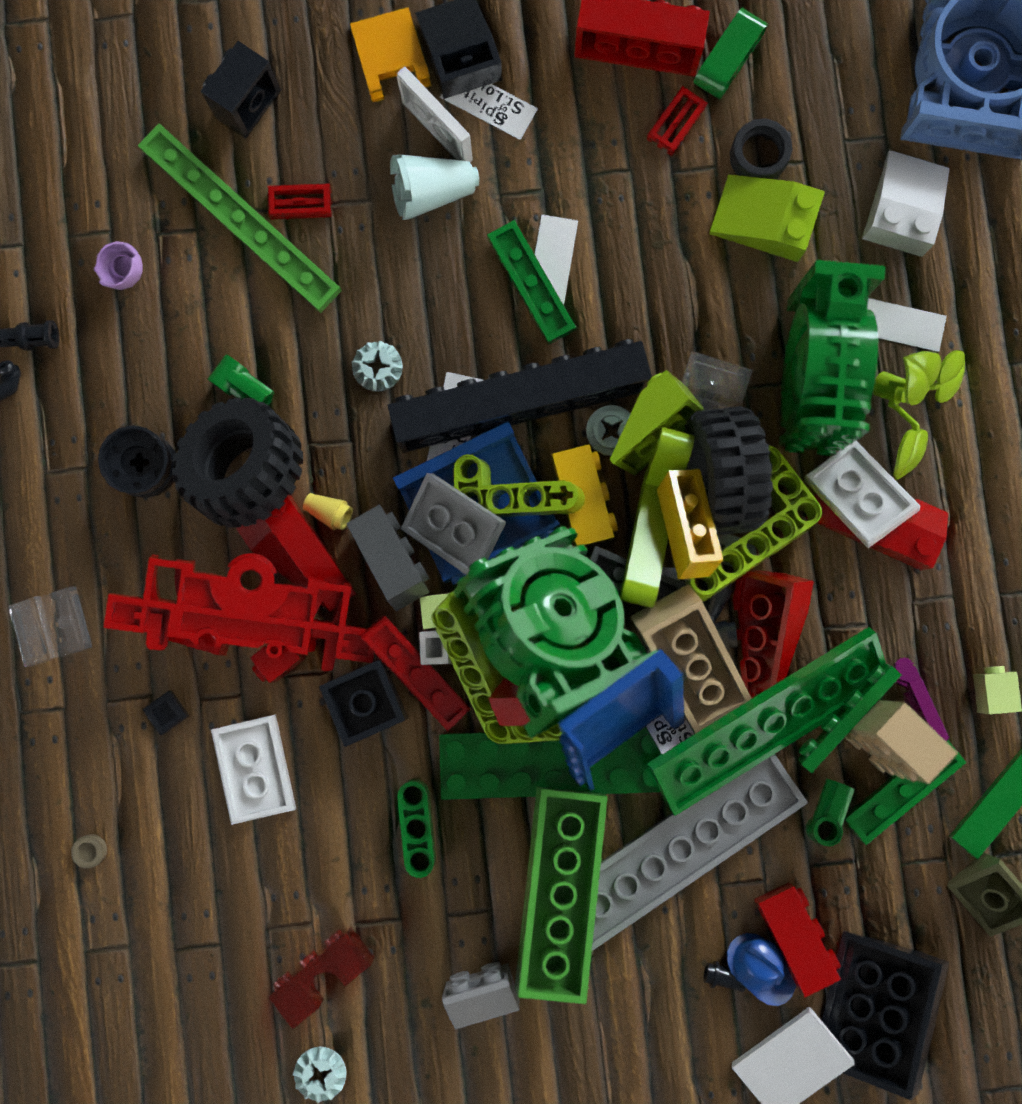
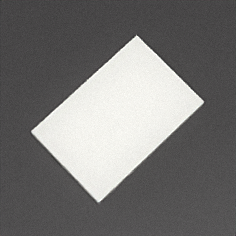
(434, 116)
(862, 494)
(253, 769)
(793, 1061)

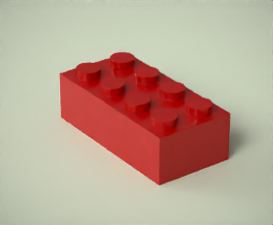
(642, 34)

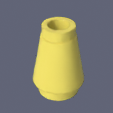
(328, 510)

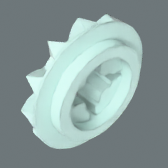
(386, 376)
(595, 428)
(323, 1059)

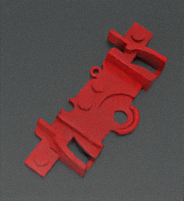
(239, 616)

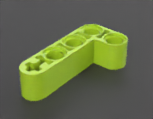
(518, 492)

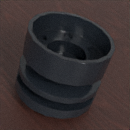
(128, 447)

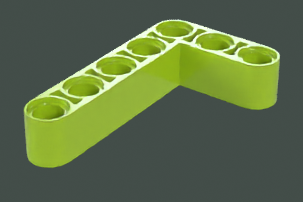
(649, 532)
(763, 538)
(476, 671)

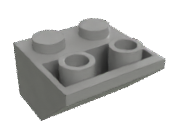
(480, 995)

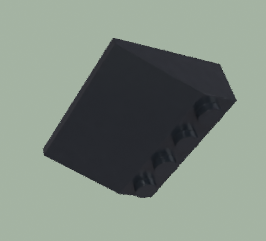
(885, 1011)

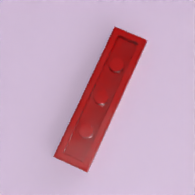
(420, 679)

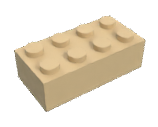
(690, 640)
(901, 742)

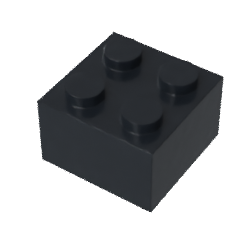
(241, 89)
(363, 702)

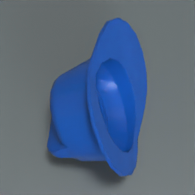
(760, 968)

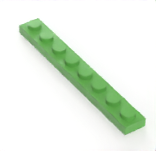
(239, 218)

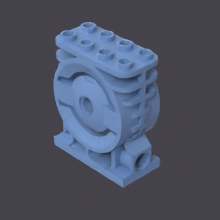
(957, 98)

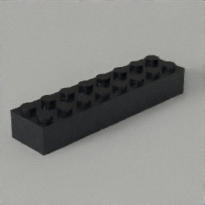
(520, 396)

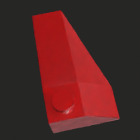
(913, 542)
(295, 549)

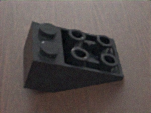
(459, 46)

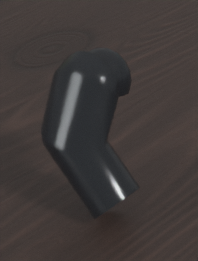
(9, 379)

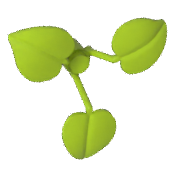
(921, 373)

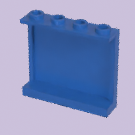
(507, 466)
(620, 713)

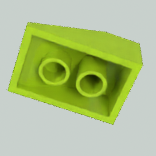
(767, 214)
(661, 404)

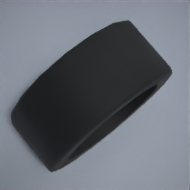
(768, 129)

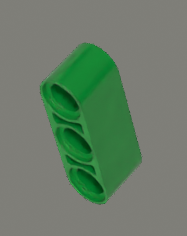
(730, 53)
(416, 843)

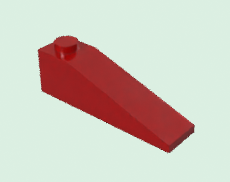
(770, 624)

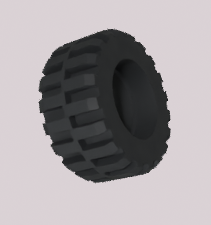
(216, 442)
(733, 467)

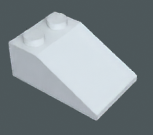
(907, 204)

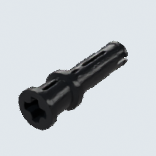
(30, 336)

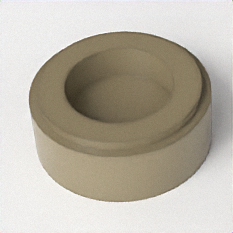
(89, 851)

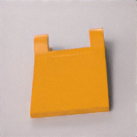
(386, 46)

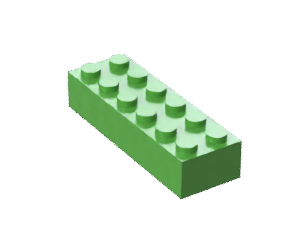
(561, 895)

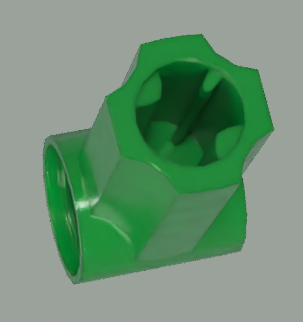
(236, 381)
(831, 808)

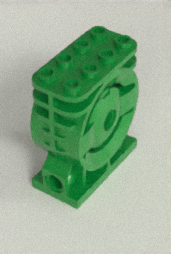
(830, 358)
(563, 581)

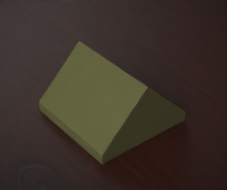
(989, 894)

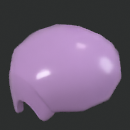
(118, 266)

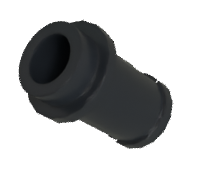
(721, 976)

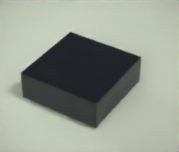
(165, 712)

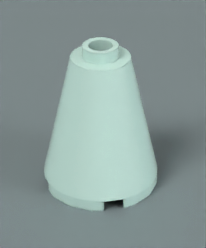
(429, 183)

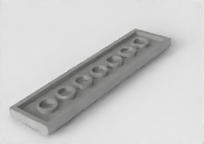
(690, 845)

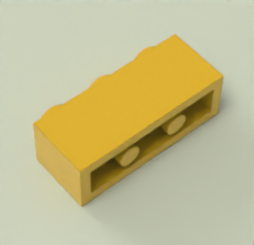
(592, 520)
(689, 524)

